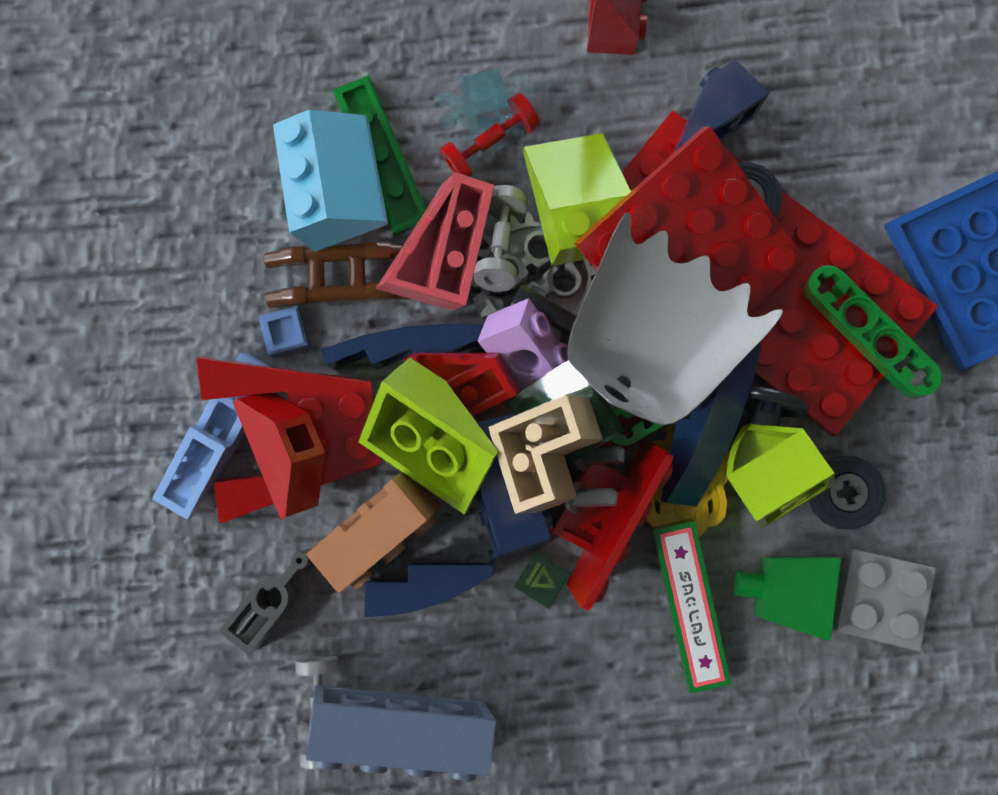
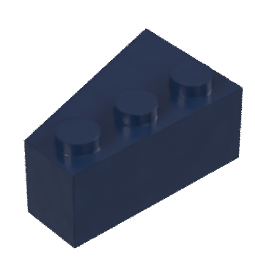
(508, 532)

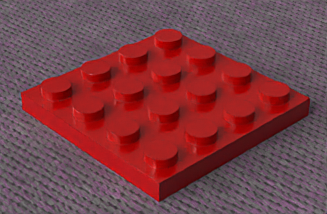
(706, 212)

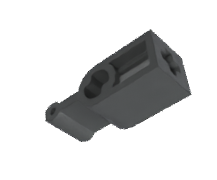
(258, 607)

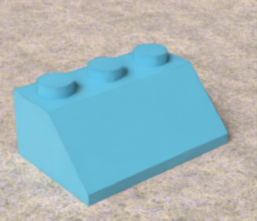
(329, 177)

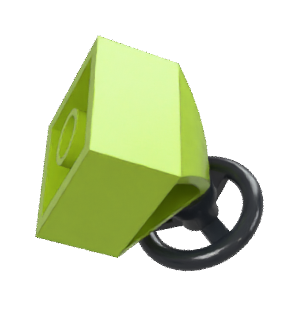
(775, 465)

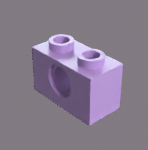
(524, 342)

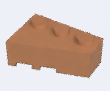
(374, 532)

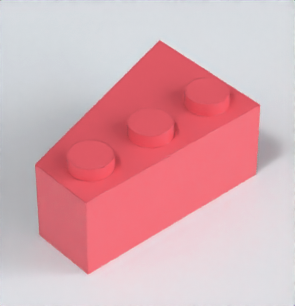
(443, 247)

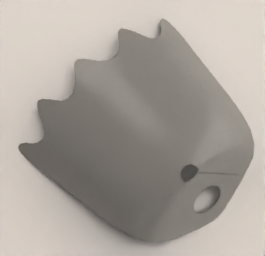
(663, 328)

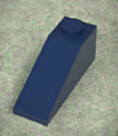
(726, 102)

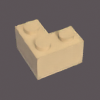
(534, 449)

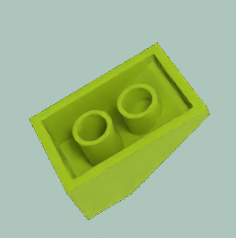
(573, 189)
(429, 435)

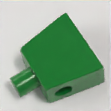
(794, 592)

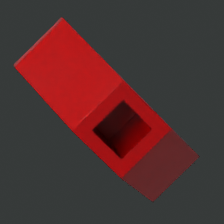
(284, 449)

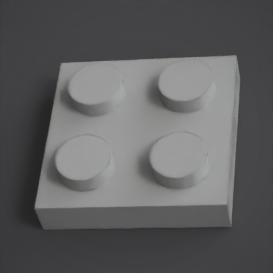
(883, 599)

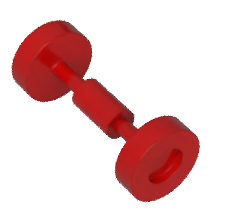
(522, 113)

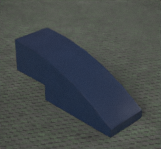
(425, 587)

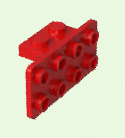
(607, 529)

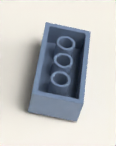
(400, 732)

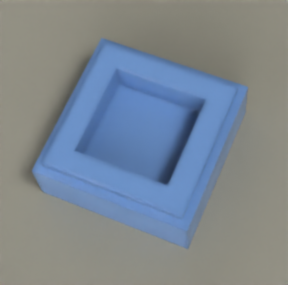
(284, 331)

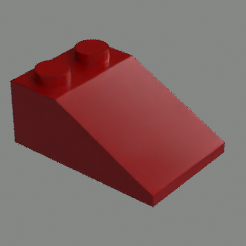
(615, 26)

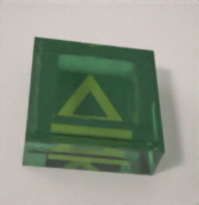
(542, 579)

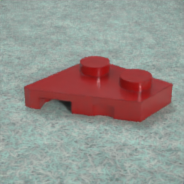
(475, 378)

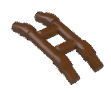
(317, 291)

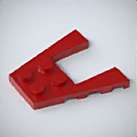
(335, 405)

